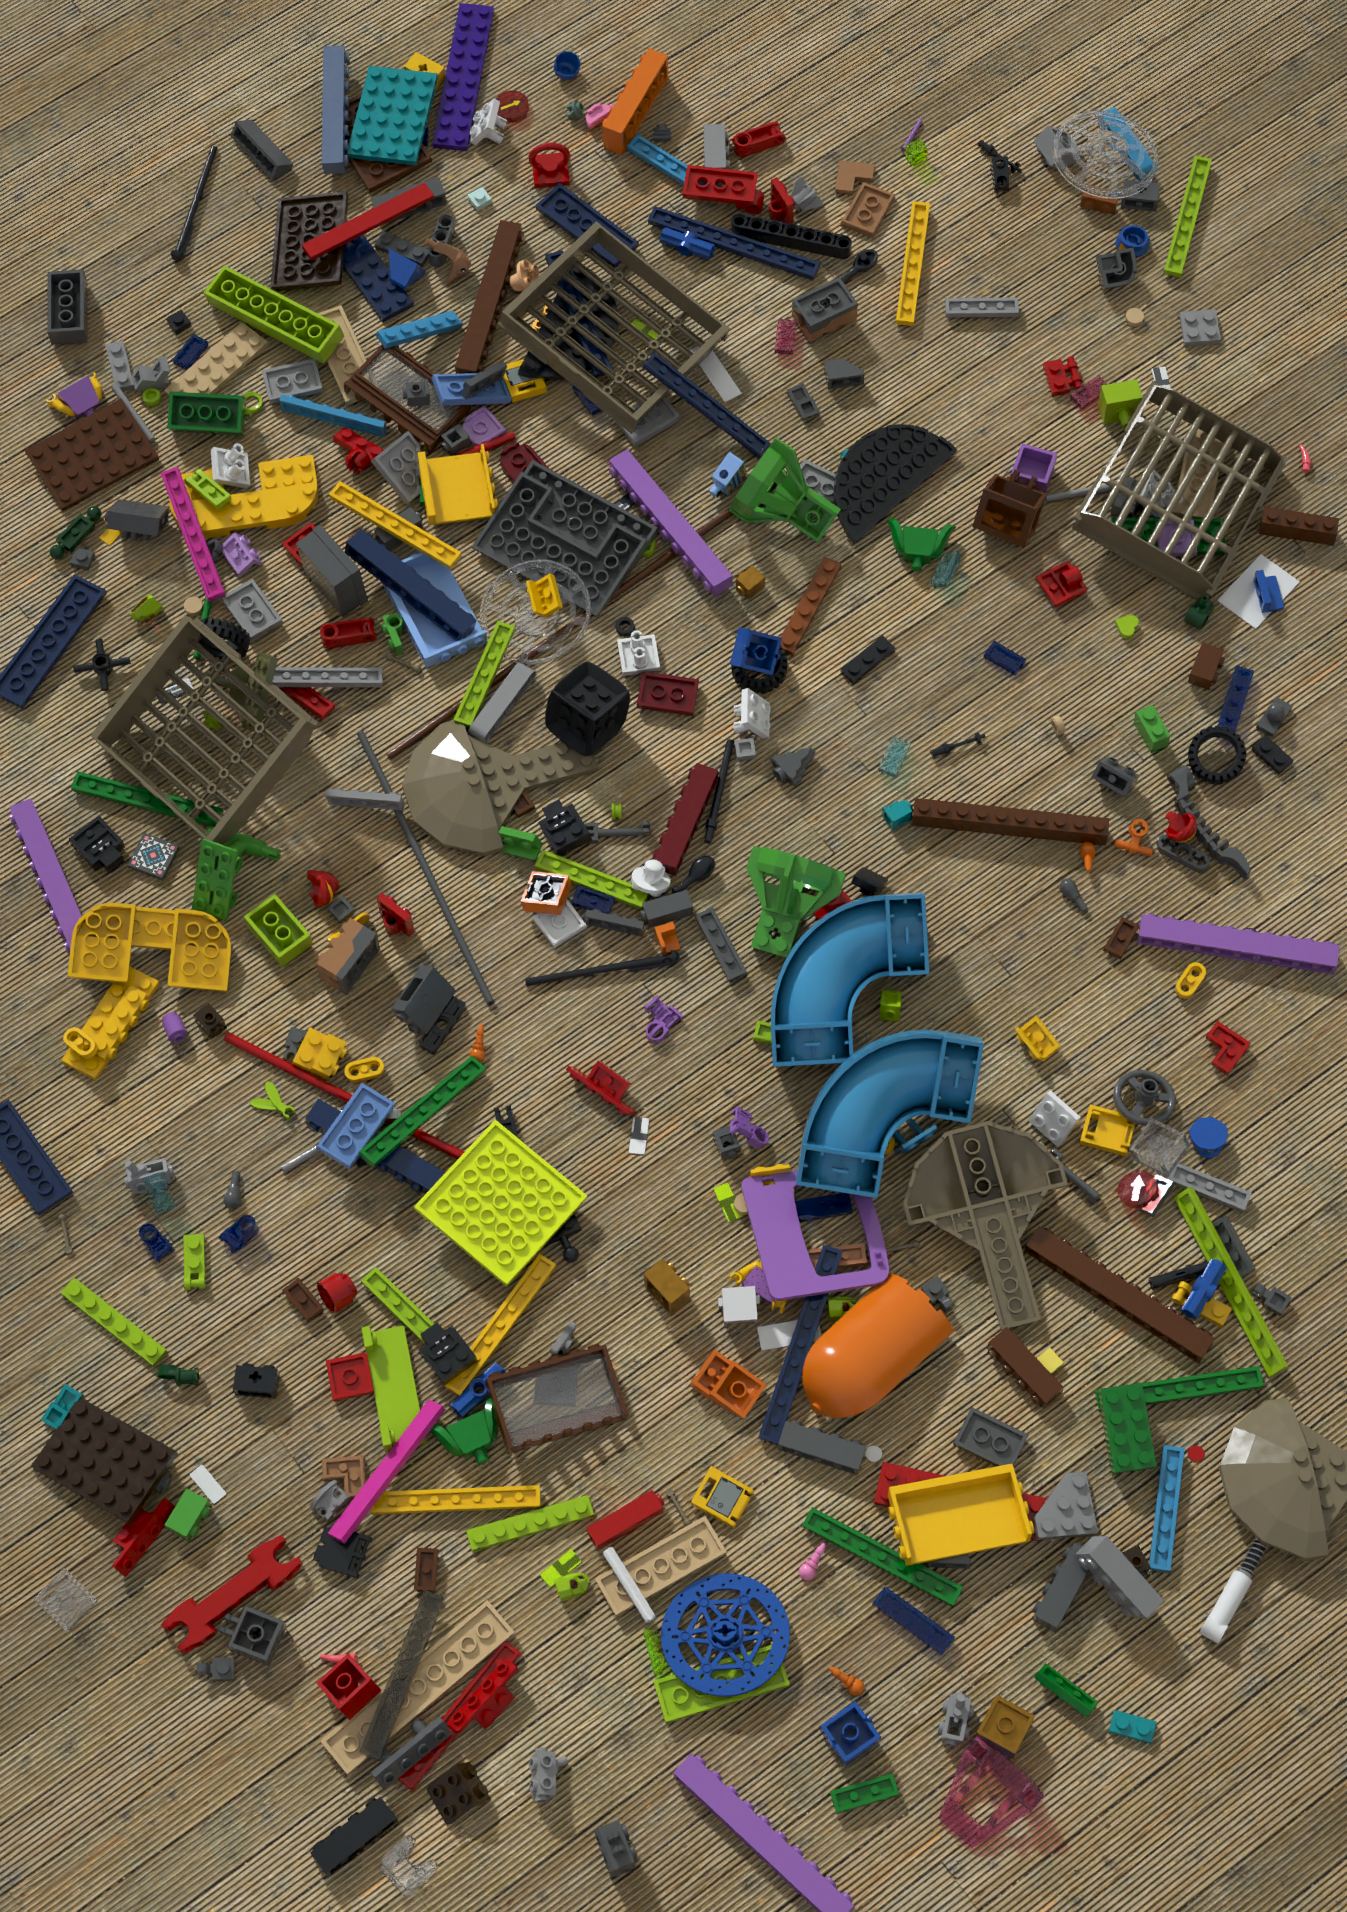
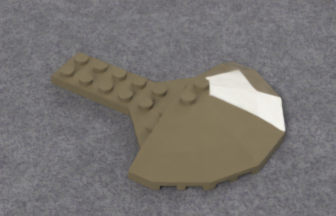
(468, 788)
(984, 1191)
(1284, 1480)

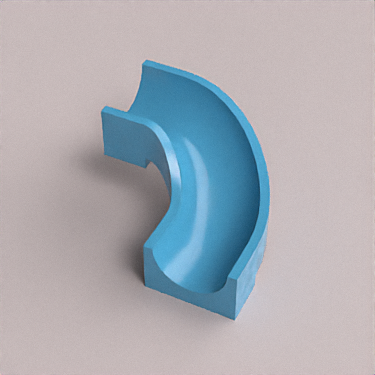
(833, 966)
(876, 1094)

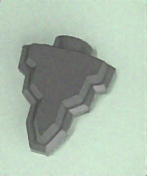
(792, 765)

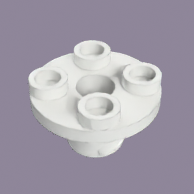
(651, 878)

